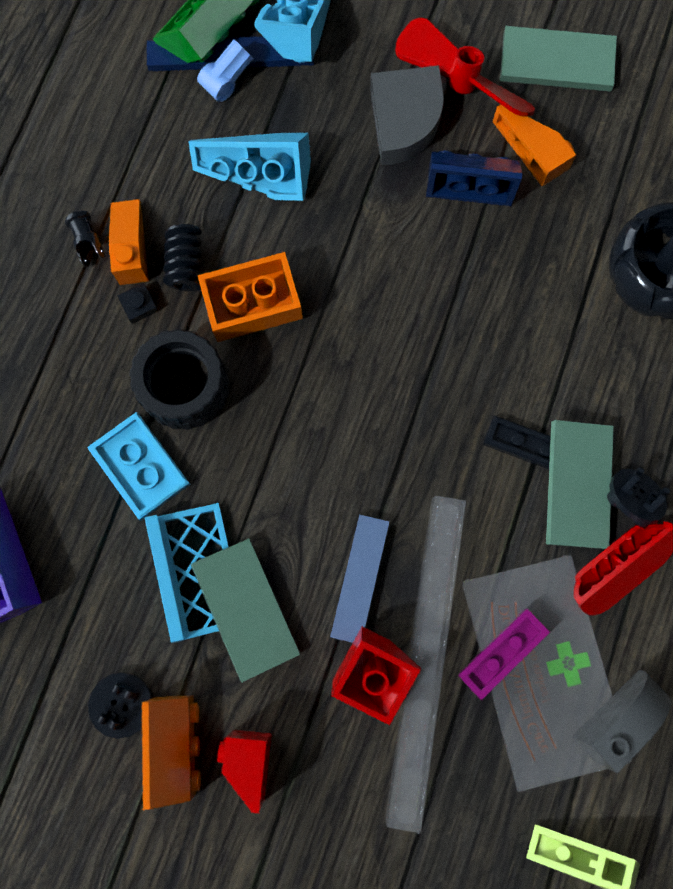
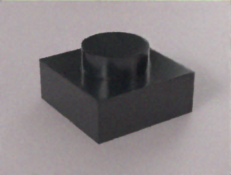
(137, 303)

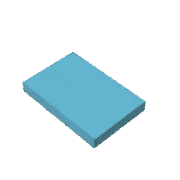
(138, 466)

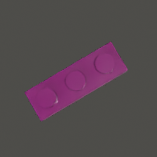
(503, 653)

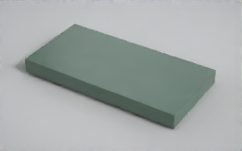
(558, 58)
(579, 484)
(245, 610)

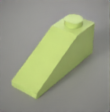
(582, 860)

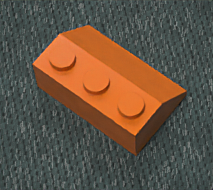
(169, 751)

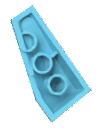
(293, 27)
(264, 162)

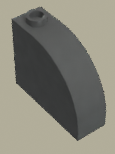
(406, 111)
(625, 722)

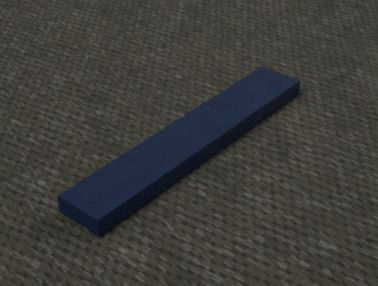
(258, 47)

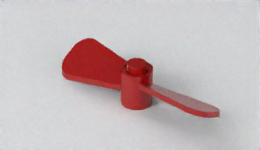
(426, 46)

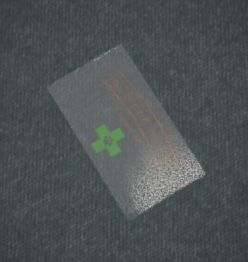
(555, 683)

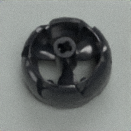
(629, 253)

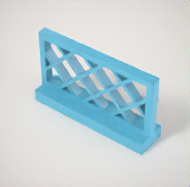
(167, 569)

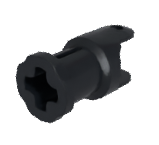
(84, 236)

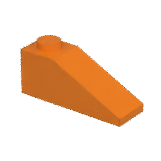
(537, 145)
(127, 243)

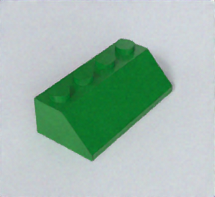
(200, 26)

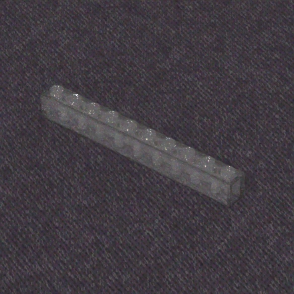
(428, 651)

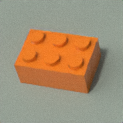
(250, 297)

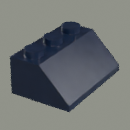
(473, 178)

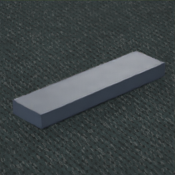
(359, 578)

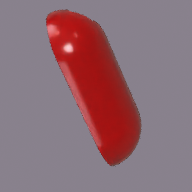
(622, 567)

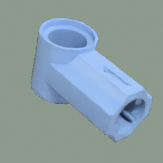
(220, 76)

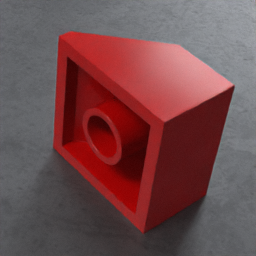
(374, 676)
(246, 765)

